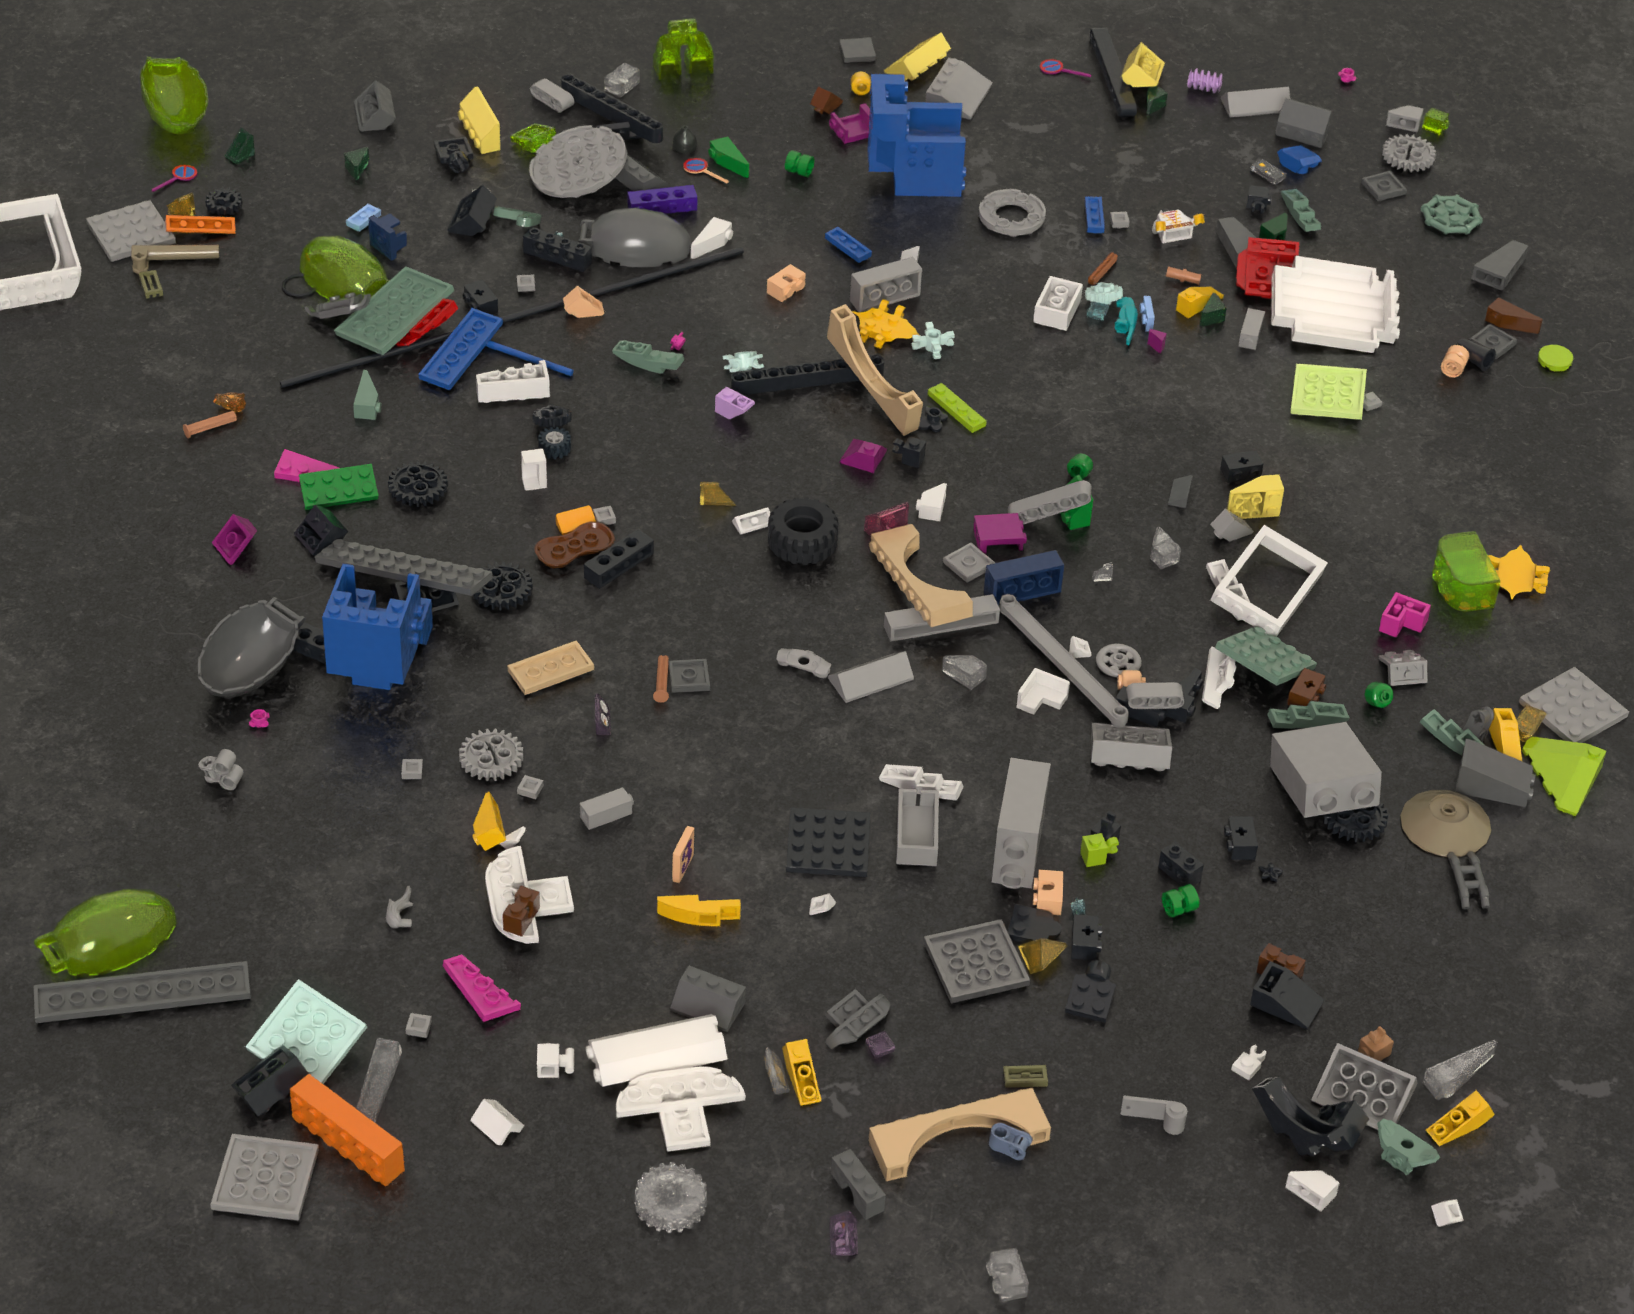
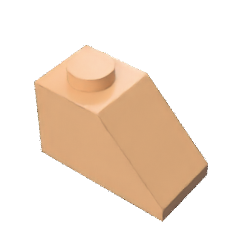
(582, 304)

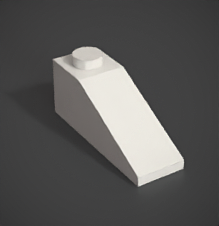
(712, 237)

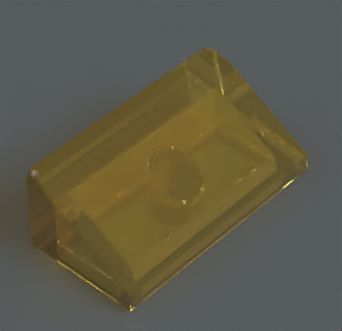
(1529, 721)

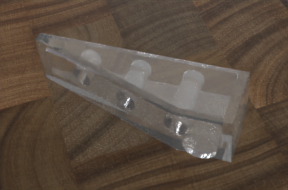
(1453, 1073)
(379, 1077)

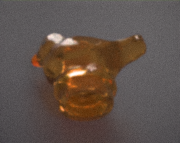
(231, 401)

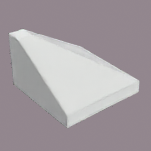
(1079, 648)
(513, 838)
(821, 904)

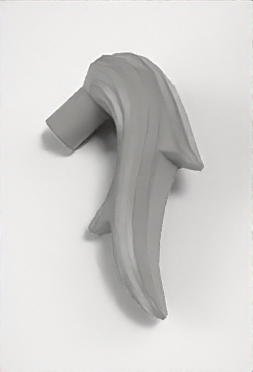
(393, 910)

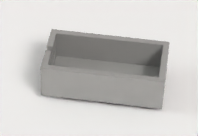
(917, 827)

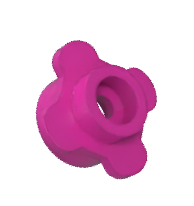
(1347, 75)
(677, 342)
(259, 718)

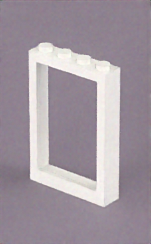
(1287, 550)

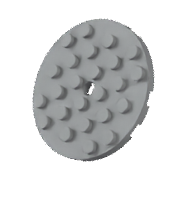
(556, 166)

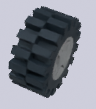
(554, 442)

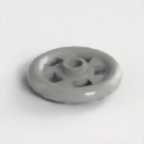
(1117, 660)

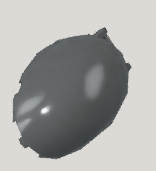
(636, 238)
(248, 648)

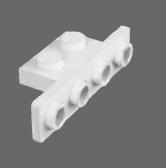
(1218, 677)

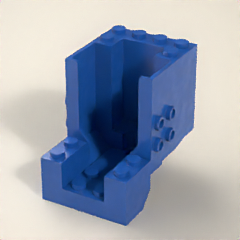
(915, 140)
(369, 641)

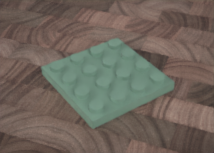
(1265, 655)

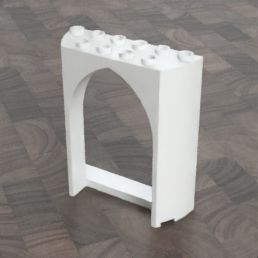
(65, 275)

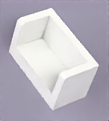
(533, 469)

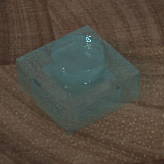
(1097, 311)

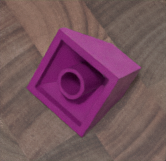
(863, 455)
(234, 537)

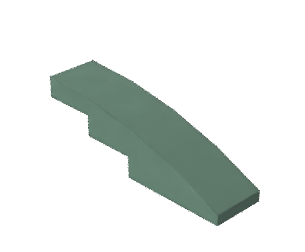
(1300, 210)
(1308, 716)
(1447, 731)

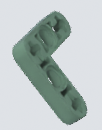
(523, 218)

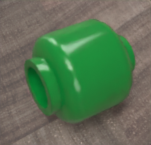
(1080, 465)
(1379, 694)

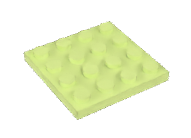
(1328, 391)

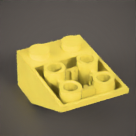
(1257, 498)

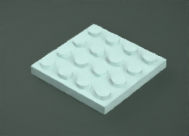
(311, 1029)

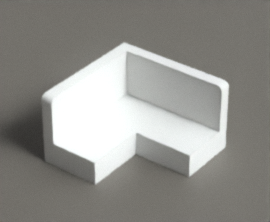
(1042, 688)

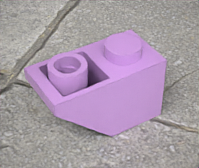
(731, 403)

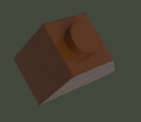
(825, 101)

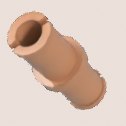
(1183, 275)

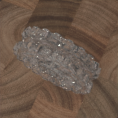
(670, 1197)

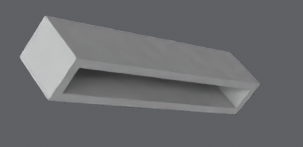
(910, 624)

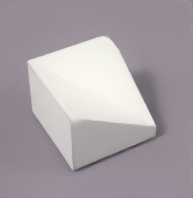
(1447, 1213)

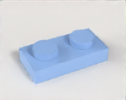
(360, 219)
(1148, 314)

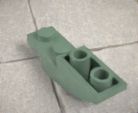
(644, 357)

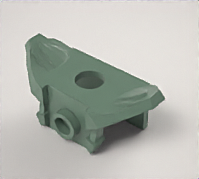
(1404, 1148)

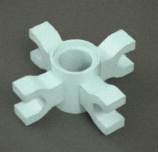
(933, 340)
(743, 361)

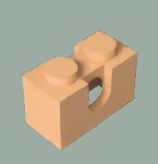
(784, 288)
(1049, 891)

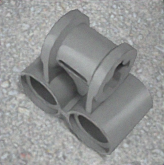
(222, 769)

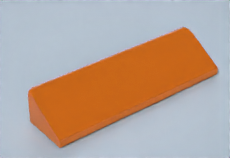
(200, 224)

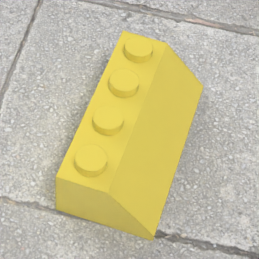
(920, 57)
(1142, 67)
(480, 122)

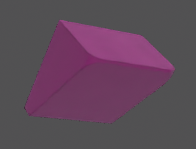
(1157, 340)

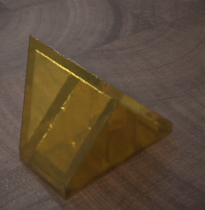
(182, 206)
(713, 495)
(1040, 953)

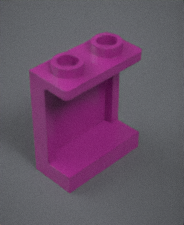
(852, 127)
(998, 530)

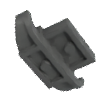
(339, 306)
(855, 1017)

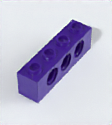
(665, 199)

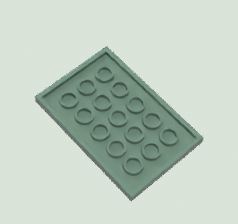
(394, 310)

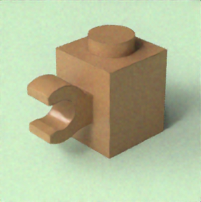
(1376, 1044)

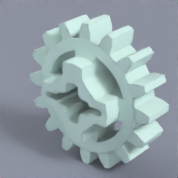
(1104, 293)

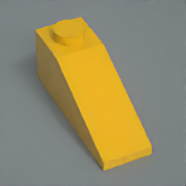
(1194, 300)
(488, 824)

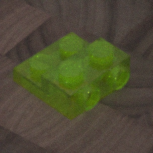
(533, 136)

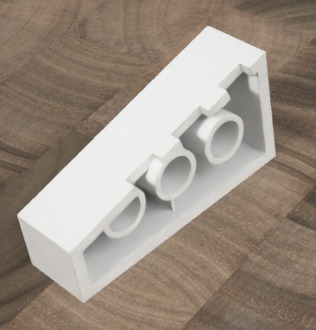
(514, 384)

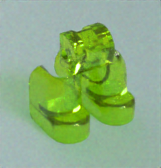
(669, 45)

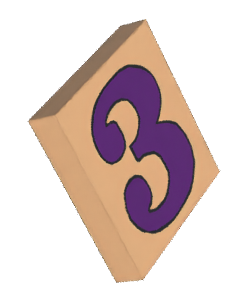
(683, 854)

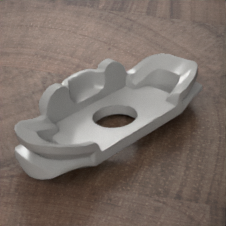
(816, 664)

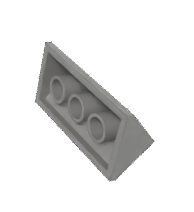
(1255, 101)
(872, 676)

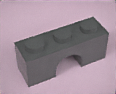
(867, 1194)

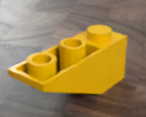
(1505, 732)
(801, 1071)
(1461, 1120)

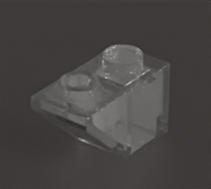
(1164, 550)

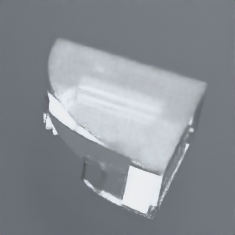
(1104, 573)

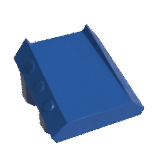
(1298, 159)

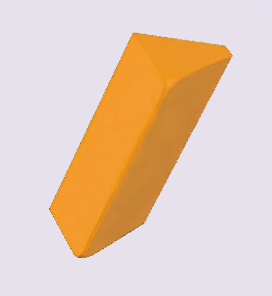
(571, 519)

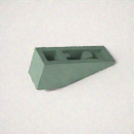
(366, 400)

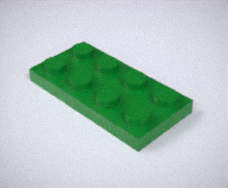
(338, 486)

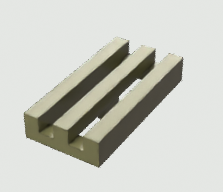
(152, 291)
(1024, 1078)

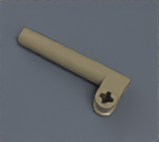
(143, 253)

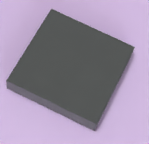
(857, 50)
(1383, 186)
(1495, 339)
(689, 675)

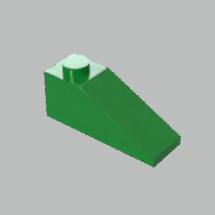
(728, 156)

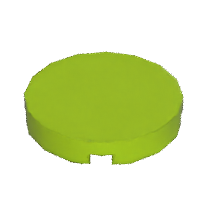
(1555, 357)

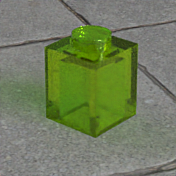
(1436, 121)

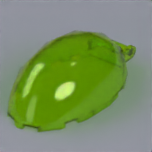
(173, 94)
(341, 267)
(108, 931)

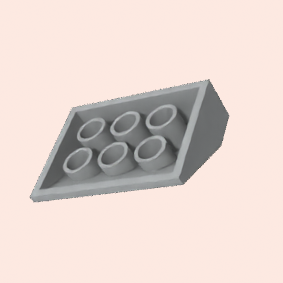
(959, 84)
(1131, 746)
(1373, 1084)

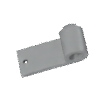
(1171, 1112)

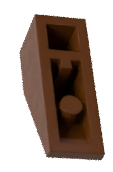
(1512, 317)

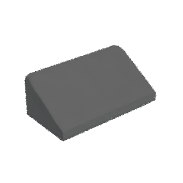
(1180, 491)

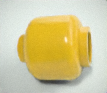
(860, 83)

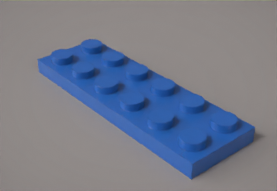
(460, 349)

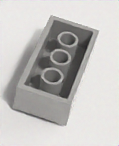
(888, 282)

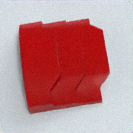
(1258, 262)
(431, 320)

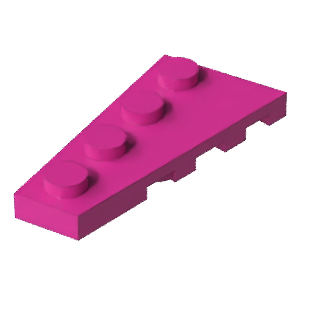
(293, 464)
(479, 990)

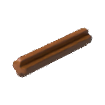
(1102, 268)

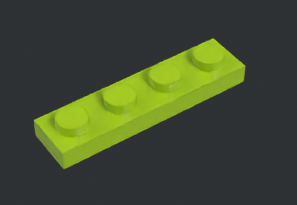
(956, 407)

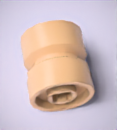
(1455, 361)

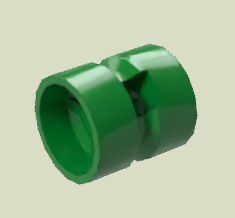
(799, 163)
(1180, 900)

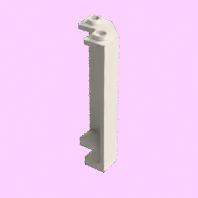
(656, 1049)

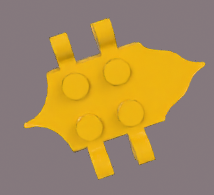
(884, 326)
(1519, 572)

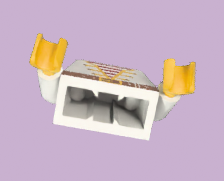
(1175, 225)

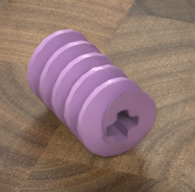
(1204, 81)

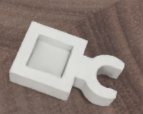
(1249, 1064)

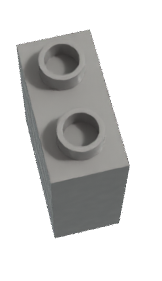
(1325, 769)
(1020, 823)

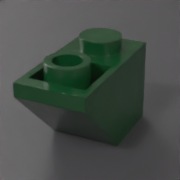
(1274, 228)

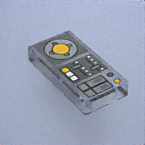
(1268, 171)

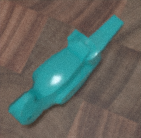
(1127, 317)

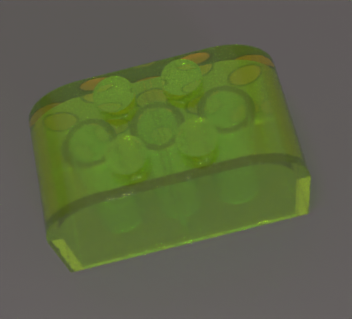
(1465, 572)

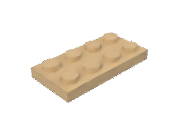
(550, 667)

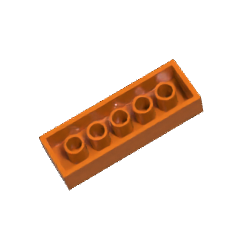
(347, 1130)

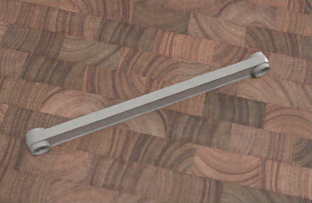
(1064, 660)

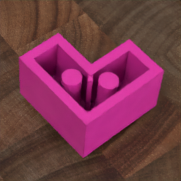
(1404, 612)

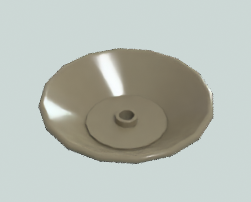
(1445, 823)

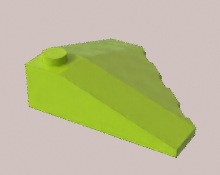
(1566, 769)

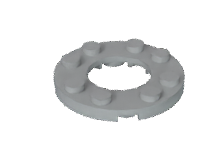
(996, 199)

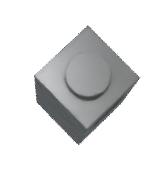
(1251, 328)
(606, 808)

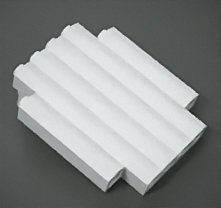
(1335, 304)

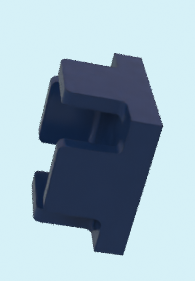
(383, 236)

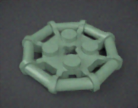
(1459, 215)

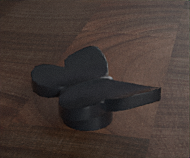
(932, 419)

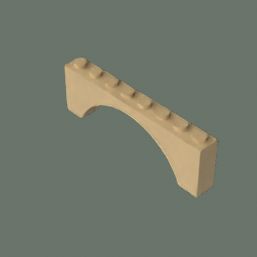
(900, 407)
(933, 603)
(899, 1141)

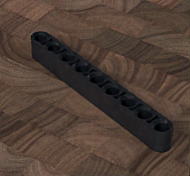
(1112, 72)
(613, 108)
(797, 376)

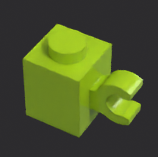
(1095, 849)

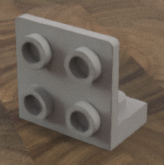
(1405, 668)

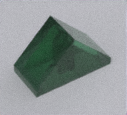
(1156, 98)
(241, 147)
(357, 161)
(1213, 312)

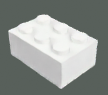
(1058, 303)

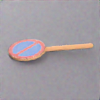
(699, 165)

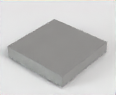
(968, 562)

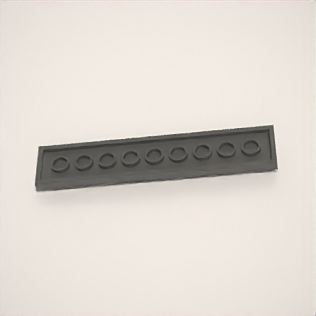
(398, 566)
(141, 992)

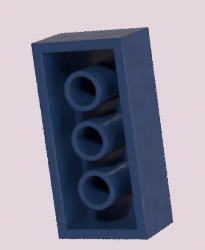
(1025, 577)

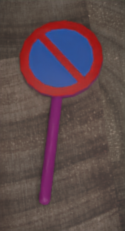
(1054, 66)
(181, 172)

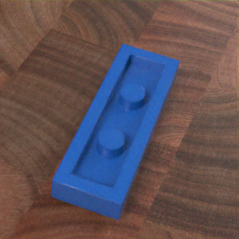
(1094, 214)
(848, 244)

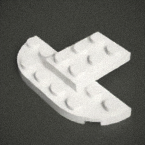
(504, 879)
(680, 1102)

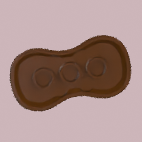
(584, 540)

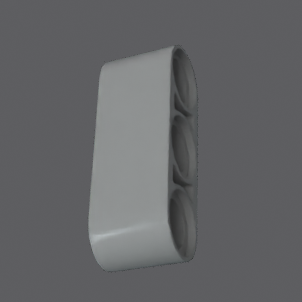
(552, 95)
(1155, 695)

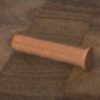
(209, 423)
(661, 694)

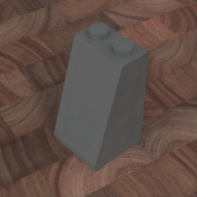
(1494, 775)

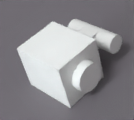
(549, 1060)

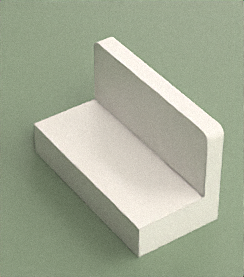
(495, 1121)

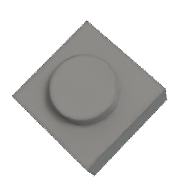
(1119, 219)
(525, 283)
(1371, 401)
(604, 515)
(412, 768)
(530, 787)
(418, 1025)

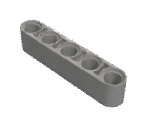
(1052, 502)

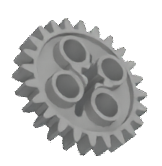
(1421, 154)
(479, 761)

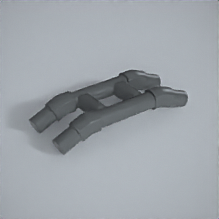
(1463, 885)

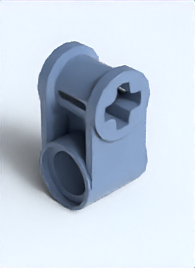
(1008, 1140)

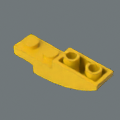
(695, 912)

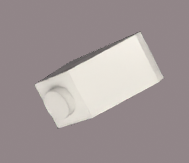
(932, 503)
(1313, 1187)

